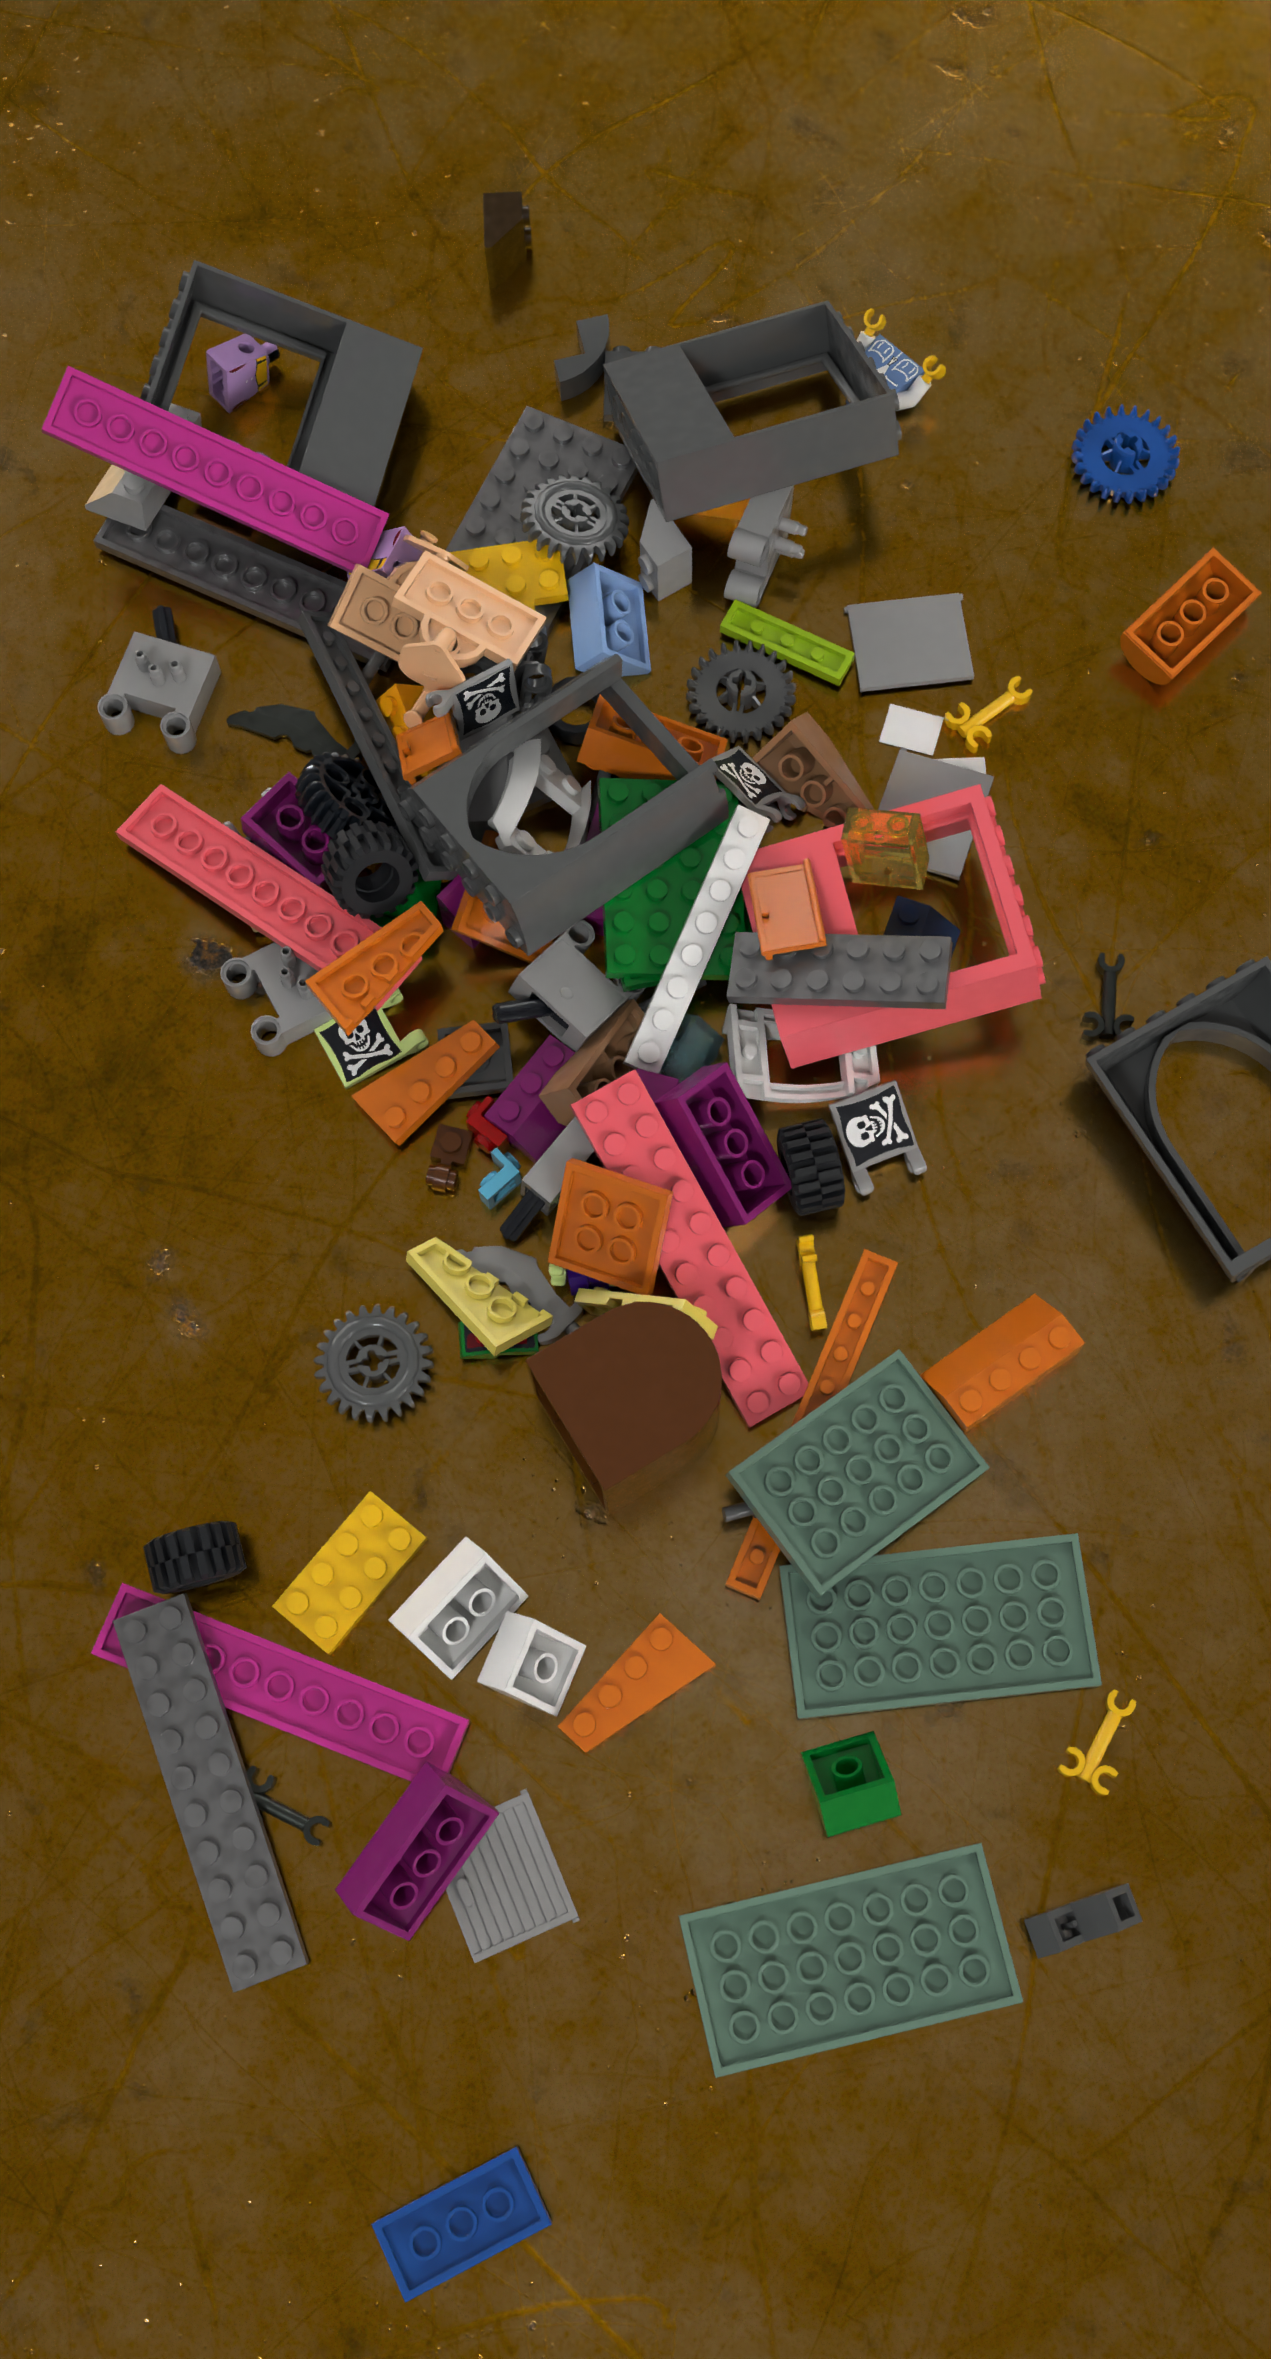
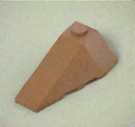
(810, 766)
(594, 1063)

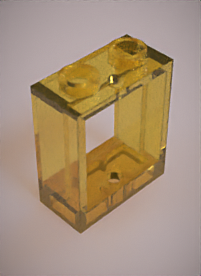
(870, 862)

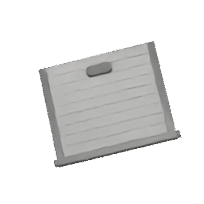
(910, 642)
(922, 778)
(510, 1884)

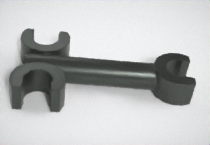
(1106, 1024)
(283, 1811)

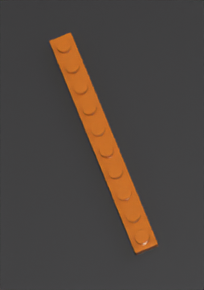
(829, 1377)

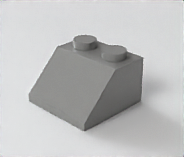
(663, 556)

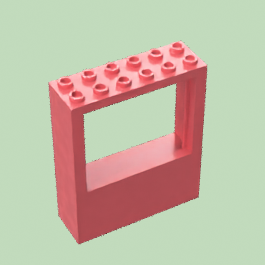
(824, 1032)

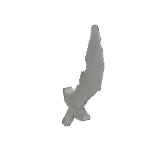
(524, 1276)

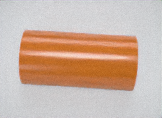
(1187, 618)

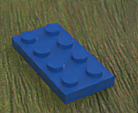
(461, 2224)

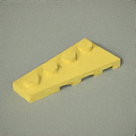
(476, 1297)
(602, 1300)

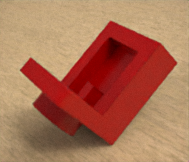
(485, 1133)

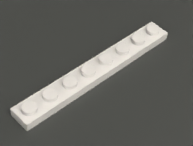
(697, 940)

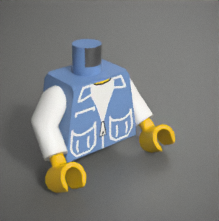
(900, 371)

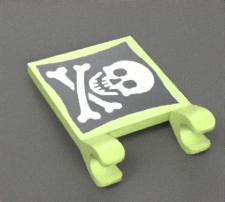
(370, 1045)

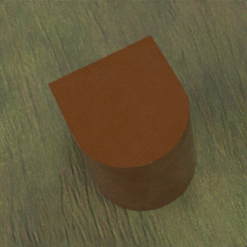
(631, 1397)

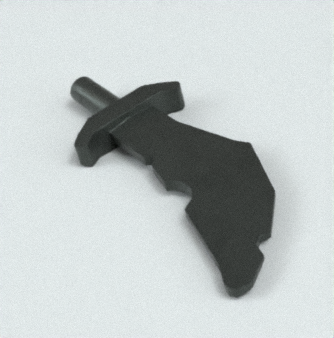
(296, 724)

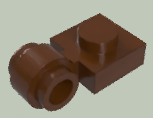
(449, 1149)

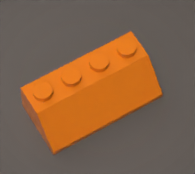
(618, 750)
(1002, 1361)

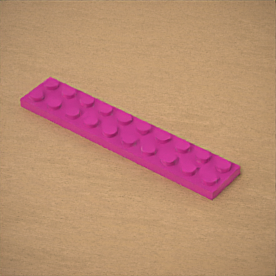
(213, 471)
(310, 1696)

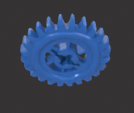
(1125, 439)

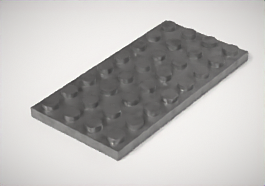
(536, 451)

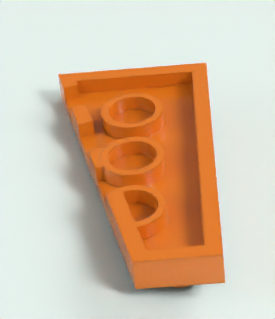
(368, 971)
(423, 1083)
(643, 1677)

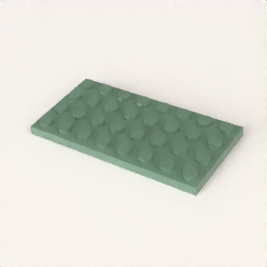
(942, 1628)
(849, 1959)

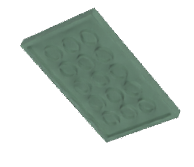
(857, 1472)

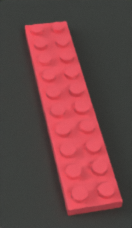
(245, 880)
(695, 1249)

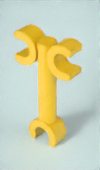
(972, 726)
(807, 1261)
(1087, 1767)

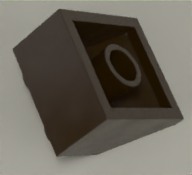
(505, 234)

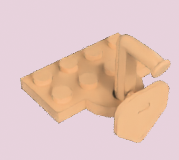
(366, 603)
(459, 615)

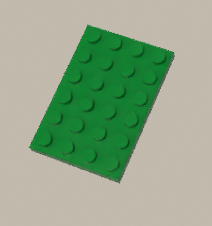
(650, 914)

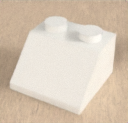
(531, 1663)

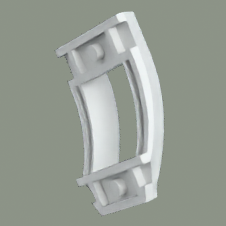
(532, 769)
(749, 1062)

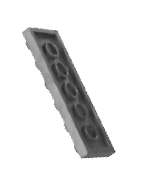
(846, 972)

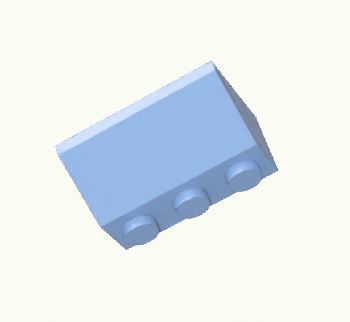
(608, 620)

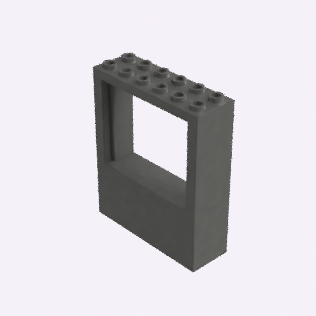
(356, 390)
(686, 449)

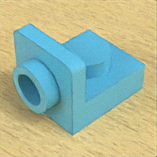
(499, 1185)

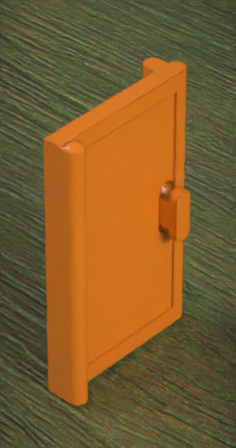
(427, 746)
(791, 907)

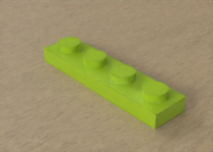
(790, 642)

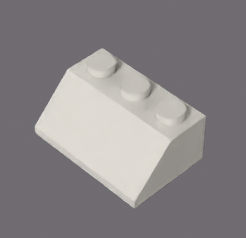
(458, 1607)

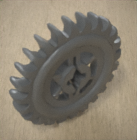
(576, 529)
(729, 671)
(408, 1354)

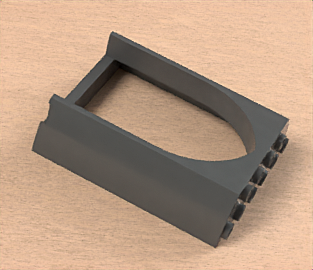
(552, 892)
(1227, 1013)

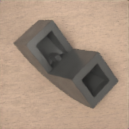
(581, 371)
(1083, 1920)

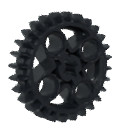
(340, 793)

